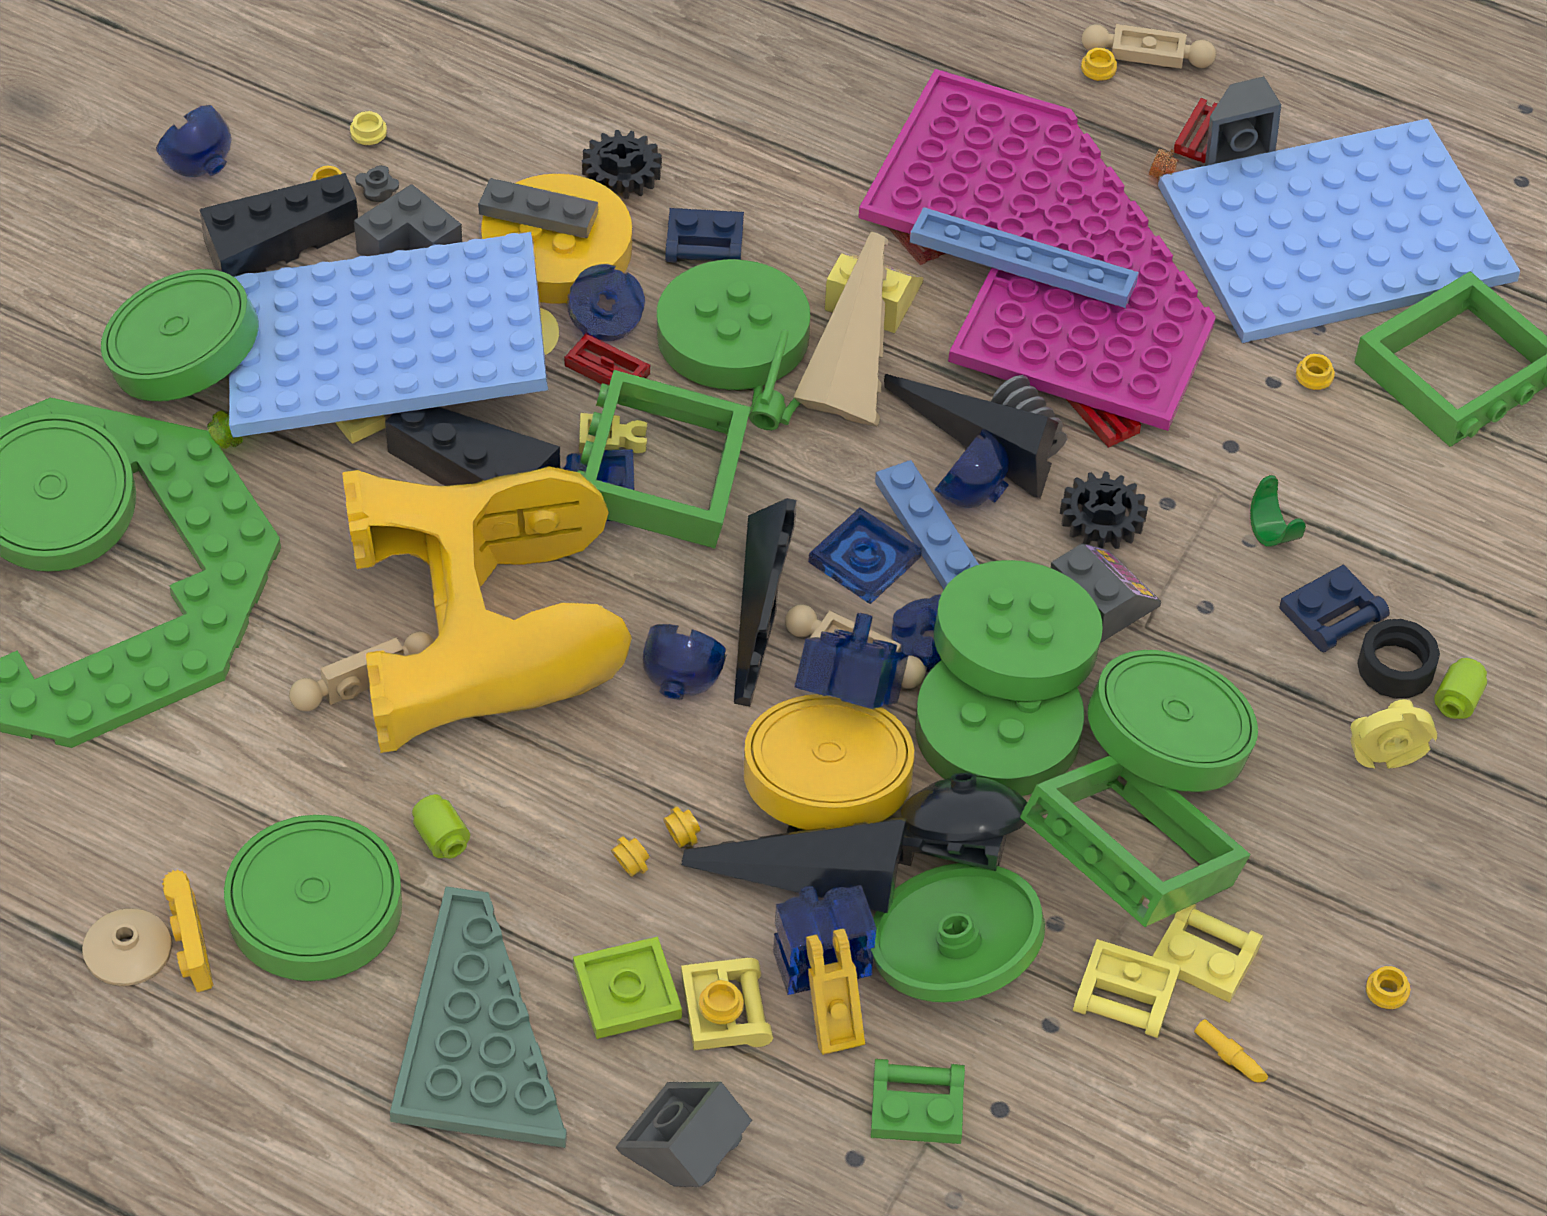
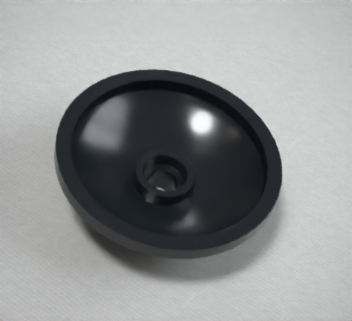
(964, 809)

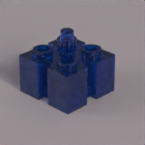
(851, 668)
(810, 916)

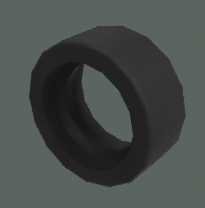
(1405, 635)

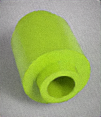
(1461, 688)
(440, 827)

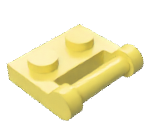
(1203, 962)
(1130, 976)
(711, 1035)

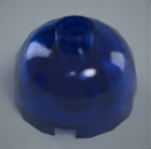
(198, 145)
(977, 474)
(681, 662)

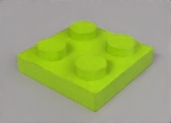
(627, 987)

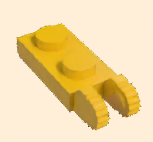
(187, 928)
(835, 996)

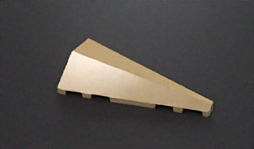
(846, 360)

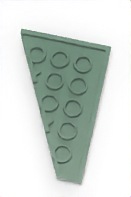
(471, 1041)

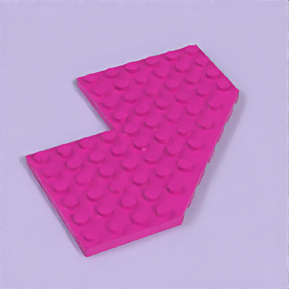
(1043, 179)

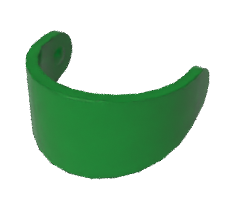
(1267, 517)

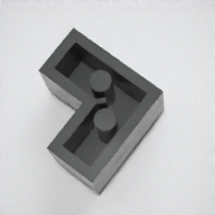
(405, 223)

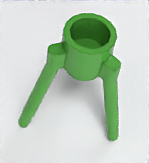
(768, 406)

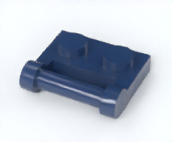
(704, 235)
(1327, 599)

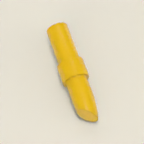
(1230, 1051)

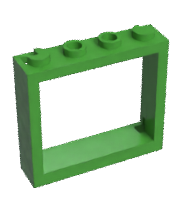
(1378, 358)
(676, 403)
(1111, 864)

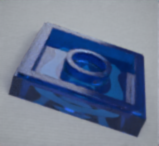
(865, 555)

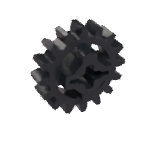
(623, 163)
(1103, 510)

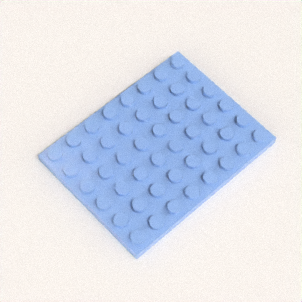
(1335, 229)
(390, 335)

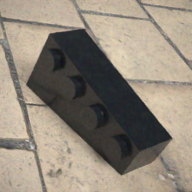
(278, 224)
(462, 448)

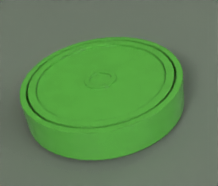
(726, 320)
(179, 335)
(62, 492)
(1017, 630)
(1172, 720)
(996, 736)
(313, 897)

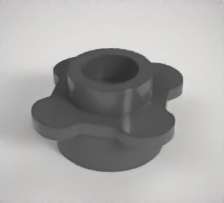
(377, 184)

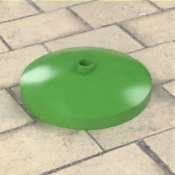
(958, 933)

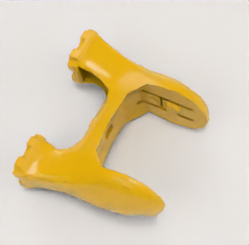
(481, 657)

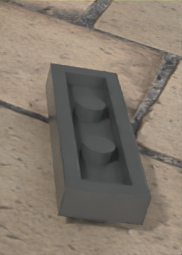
(538, 208)

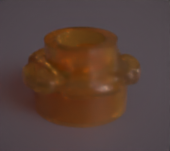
(1163, 164)

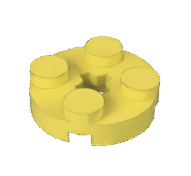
(1393, 735)

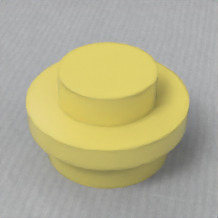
(368, 128)

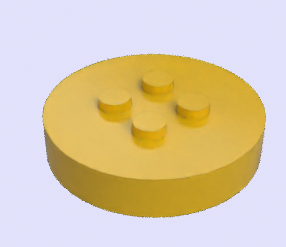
(564, 256)
(828, 763)

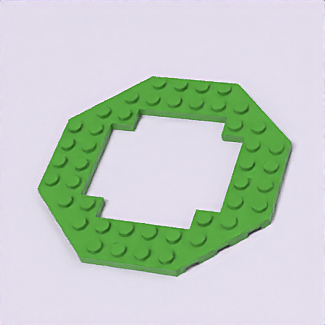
(180, 656)

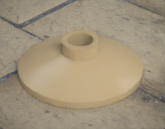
(127, 961)

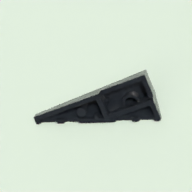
(814, 858)

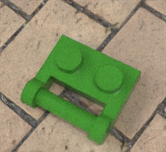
(917, 1114)

